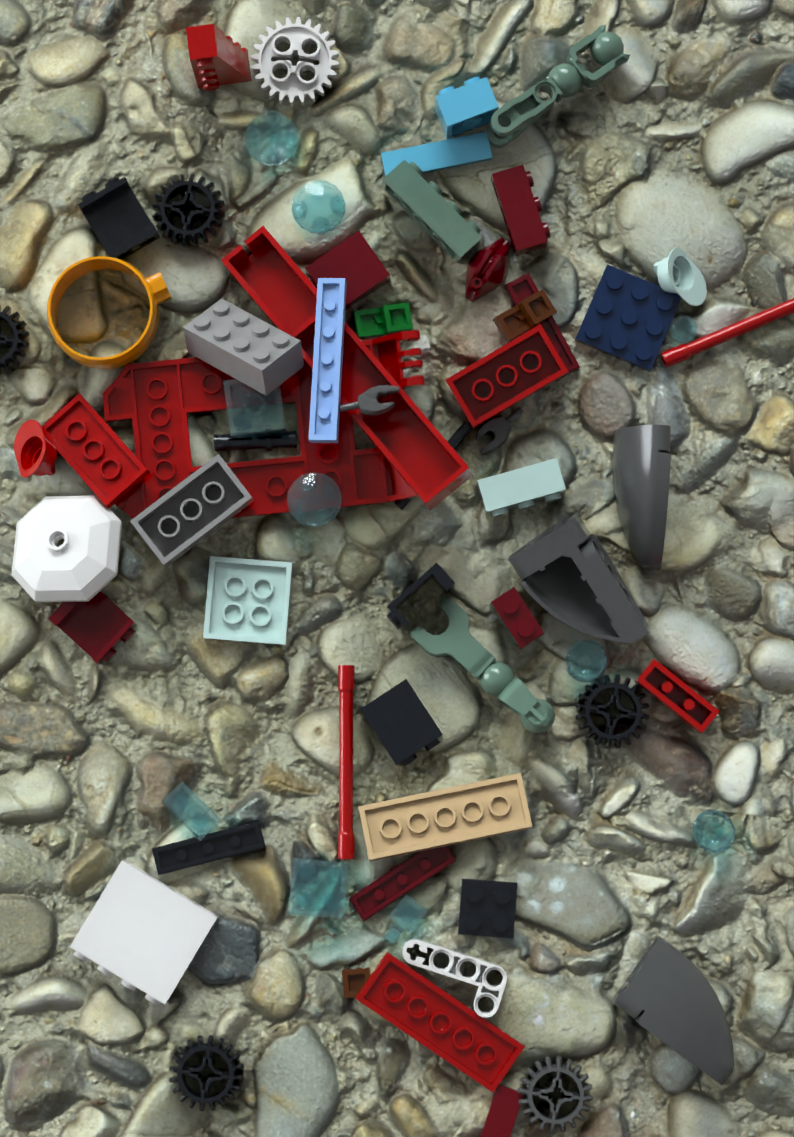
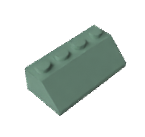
(430, 210)

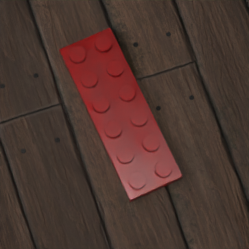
(440, 1022)

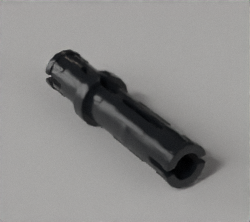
(284, 439)

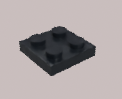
(487, 908)

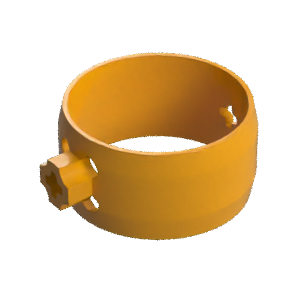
(156, 291)

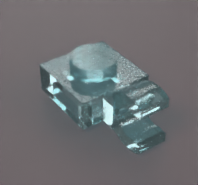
(407, 916)

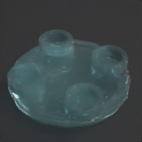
(271, 138)
(318, 206)
(314, 499)

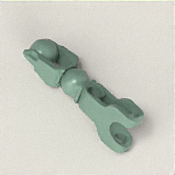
(561, 83)
(494, 676)

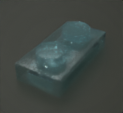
(191, 811)

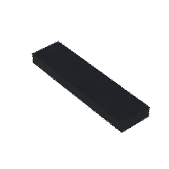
(211, 848)

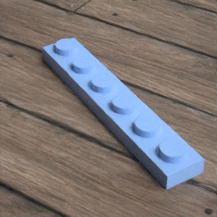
(327, 360)

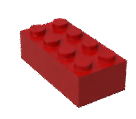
(507, 376)

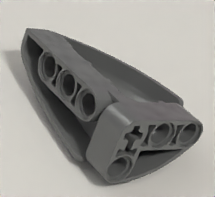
(642, 489)
(578, 582)
(679, 1008)

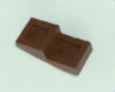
(524, 316)

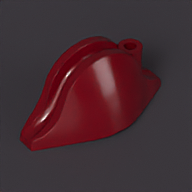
(487, 269)

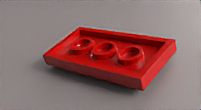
(94, 451)

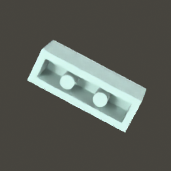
(521, 487)

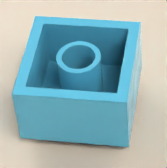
(465, 106)

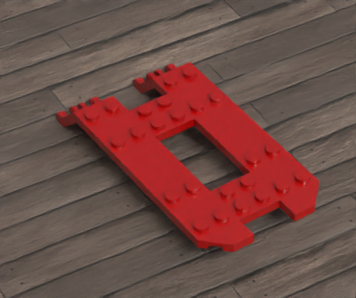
(164, 393)

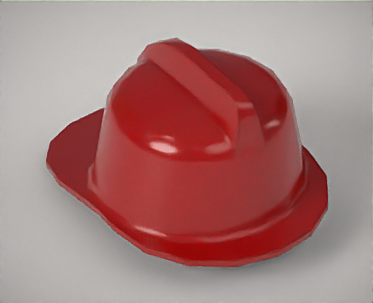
(33, 451)

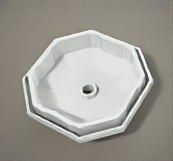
(81, 563)

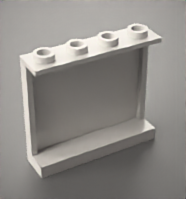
(143, 932)

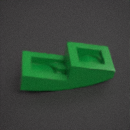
(382, 320)

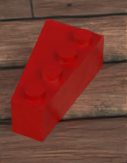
(216, 57)

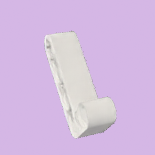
(452, 970)

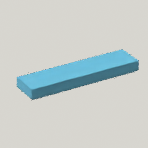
(441, 154)

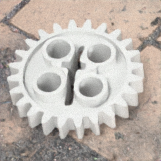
(297, 37)

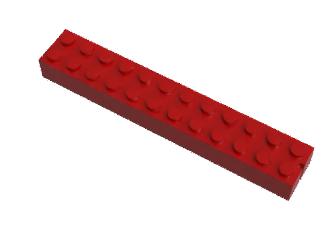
(402, 433)

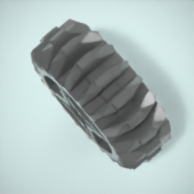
(541, 1092)

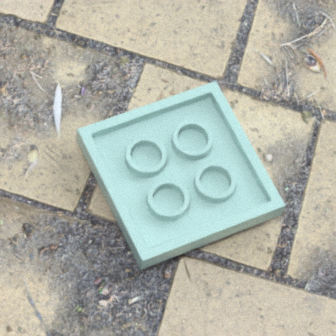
(247, 600)

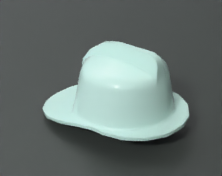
(681, 276)

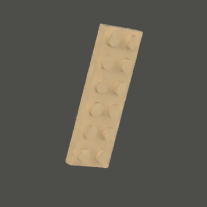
(445, 817)

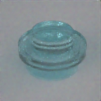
(683, 329)

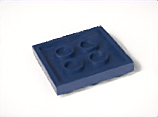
(628, 318)

